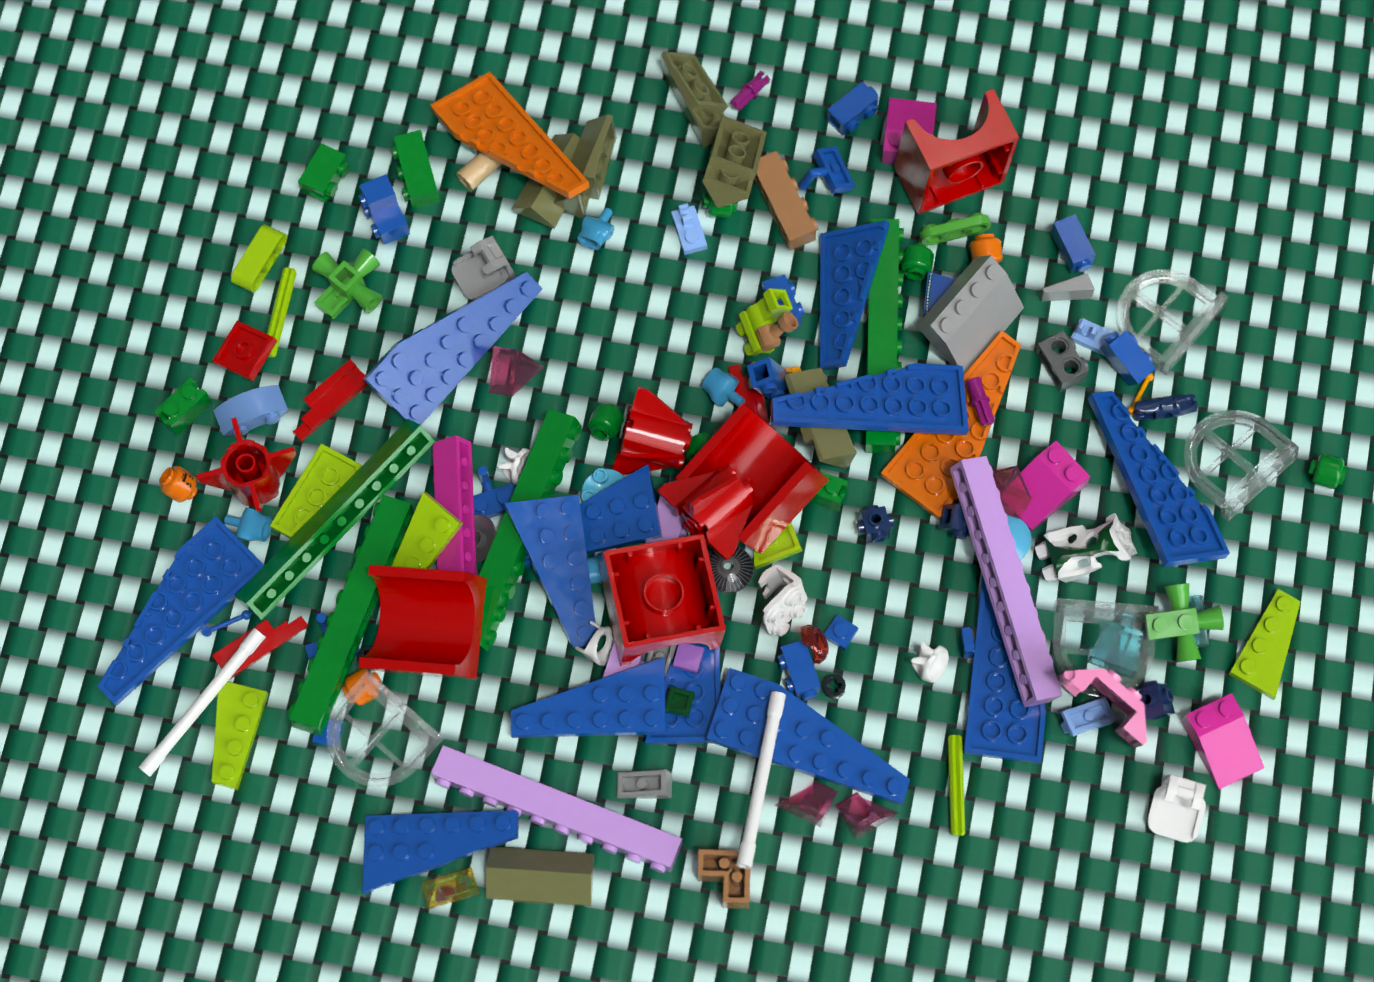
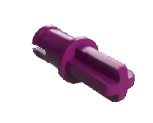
(749, 91)
(980, 401)

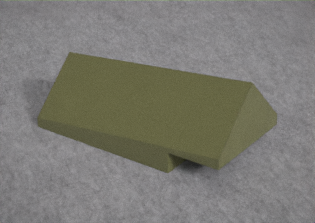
(695, 94)
(592, 160)
(733, 161)
(536, 199)
(831, 445)
(539, 876)

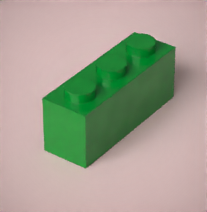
(415, 169)

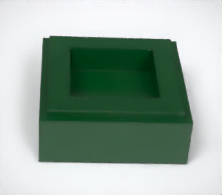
(679, 702)

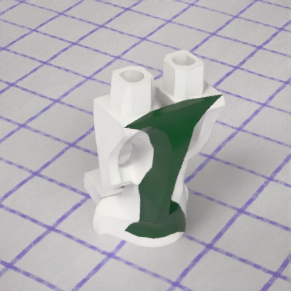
(1111, 538)

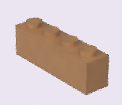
(784, 202)

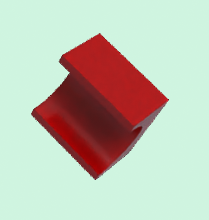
(948, 170)
(769, 464)
(661, 596)
(427, 622)

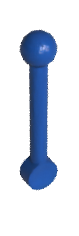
(207, 631)

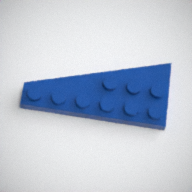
(846, 276)
(620, 514)
(557, 549)
(707, 694)
(614, 705)
(419, 843)

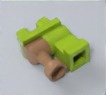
(759, 321)

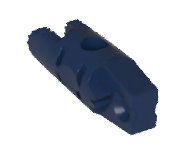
(1164, 407)

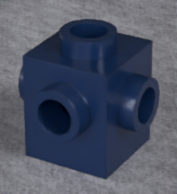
(953, 521)
(873, 531)
(1156, 700)

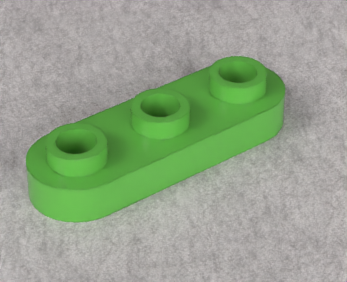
(955, 229)

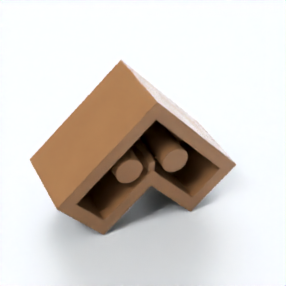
(721, 867)

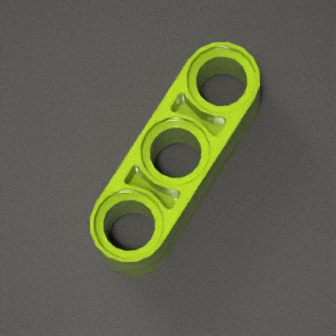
(258, 258)

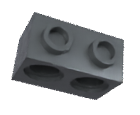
(1056, 363)

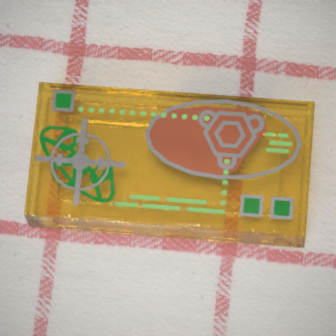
(450, 888)

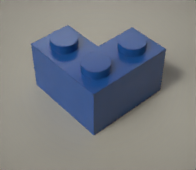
(381, 205)

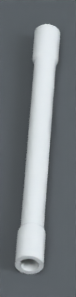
(158, 754)
(748, 845)

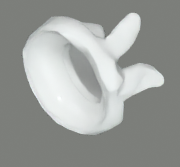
(516, 462)
(601, 657)
(931, 662)

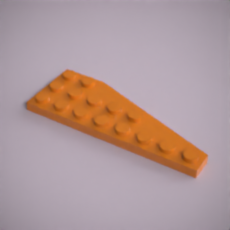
(496, 125)
(925, 460)

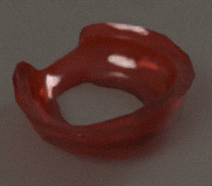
(815, 639)

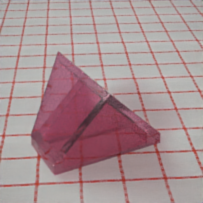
(511, 371)
(1012, 491)
(811, 803)
(863, 814)

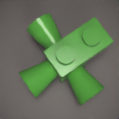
(346, 283)
(1182, 622)

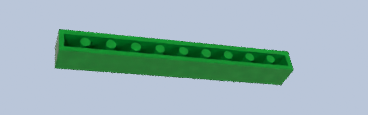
(884, 325)
(537, 481)
(335, 519)
(351, 617)

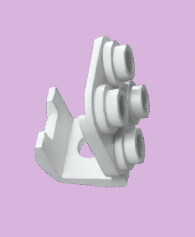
(786, 604)
(1177, 809)

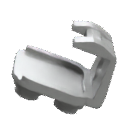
(481, 269)

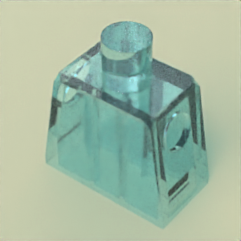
(1118, 647)

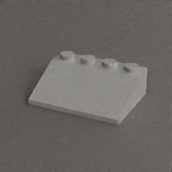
(972, 312)

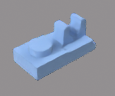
(689, 229)
(1090, 335)
(1087, 717)

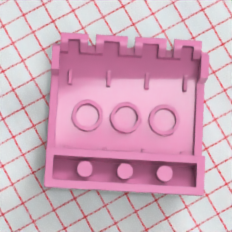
(1128, 700)

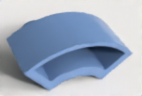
(251, 409)

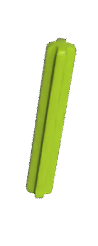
(281, 306)
(956, 785)

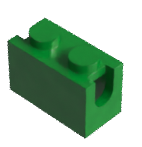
(324, 173)
(183, 406)
(828, 494)

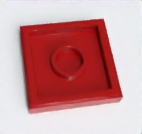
(244, 351)

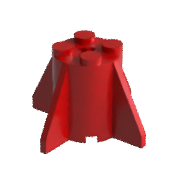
(652, 436)
(249, 470)
(712, 506)

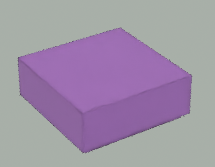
(688, 657)

